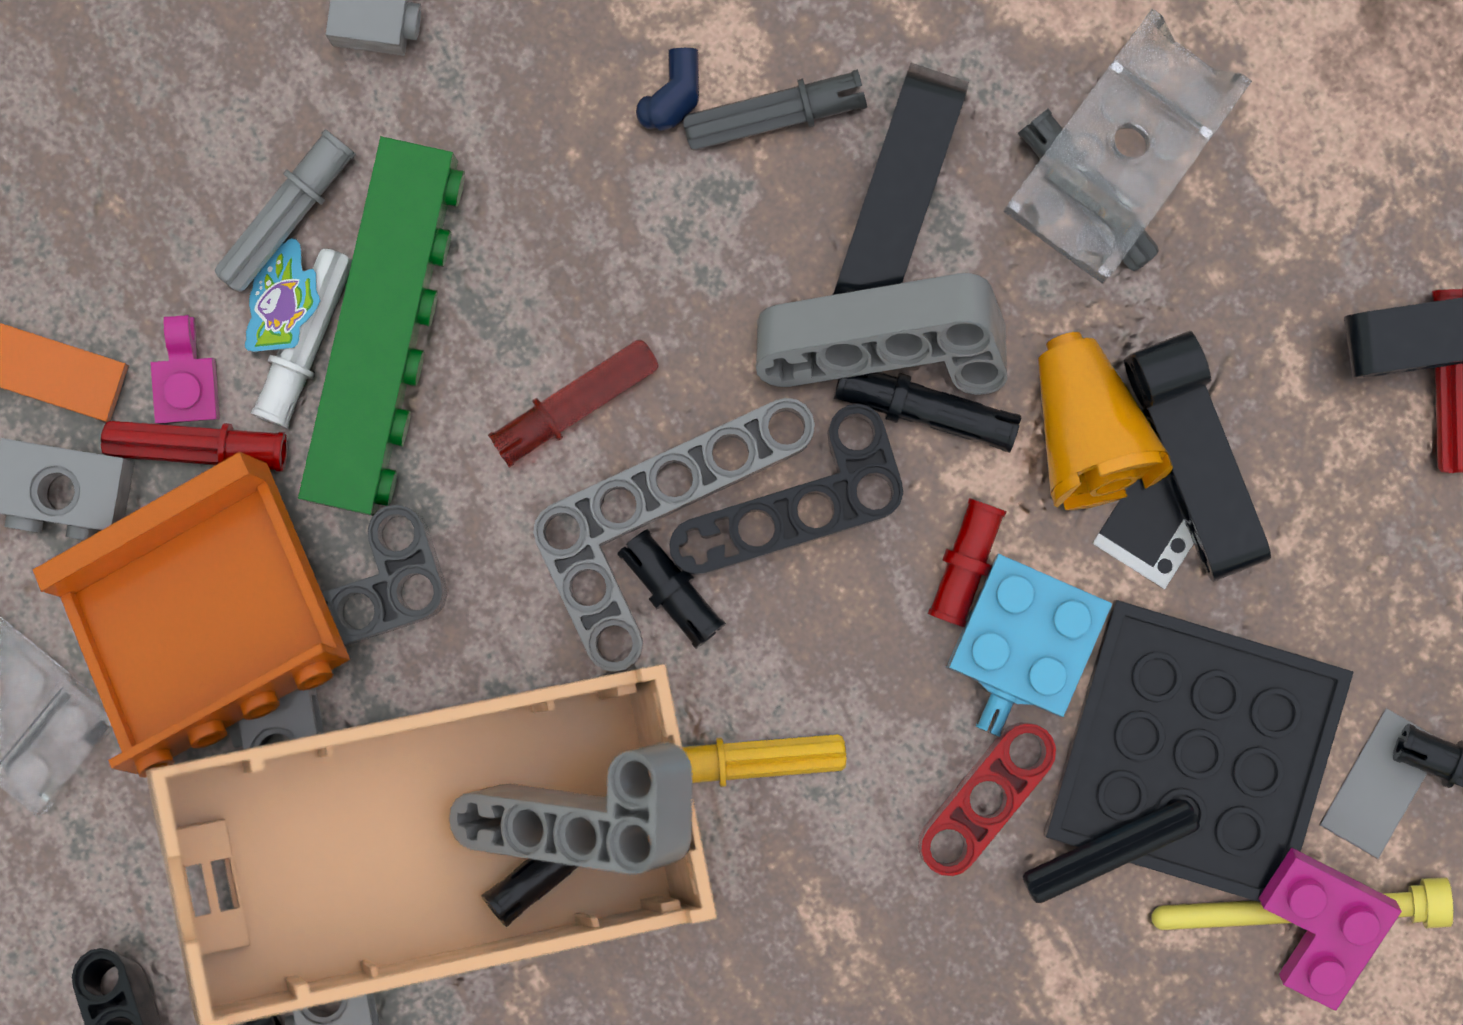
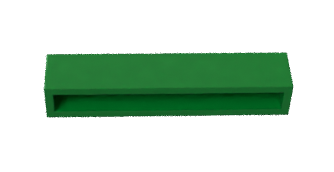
(380, 326)

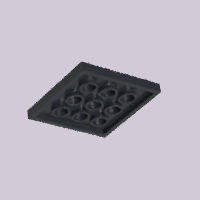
(1202, 722)

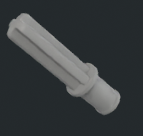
(284, 211)

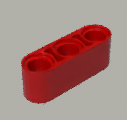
(1015, 785)

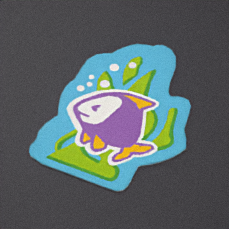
(281, 300)

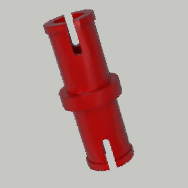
(967, 562)

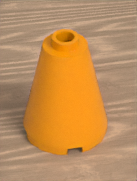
(1093, 427)

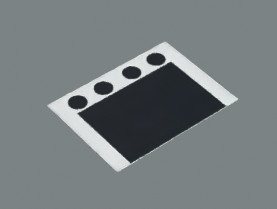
(1147, 532)

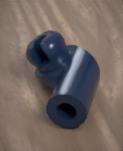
(676, 97)

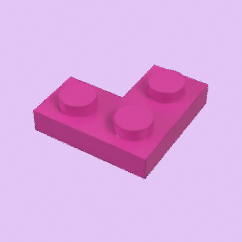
(1341, 921)

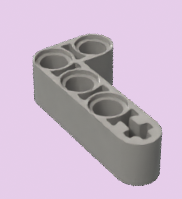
(886, 330)
(563, 824)

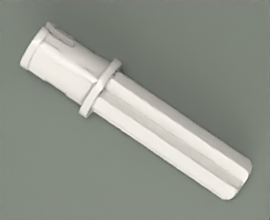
(293, 365)

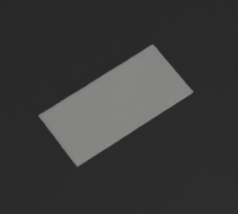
(1375, 790)

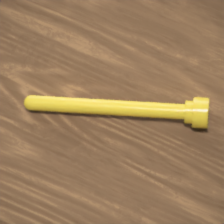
(1425, 903)

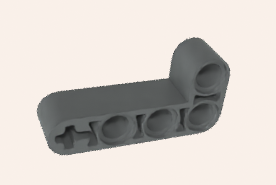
(386, 587)

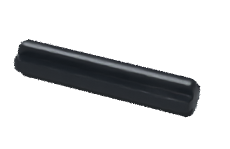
(1111, 851)

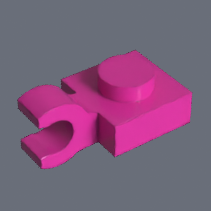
(184, 385)

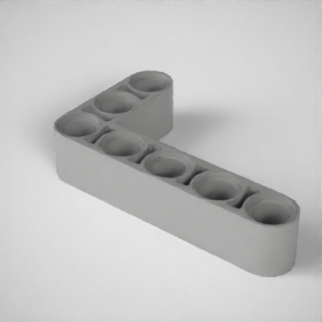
(651, 506)

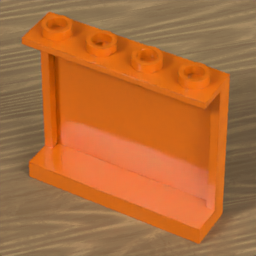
(196, 613)

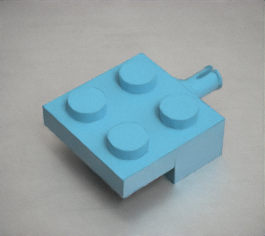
(1027, 640)

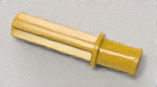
(766, 758)

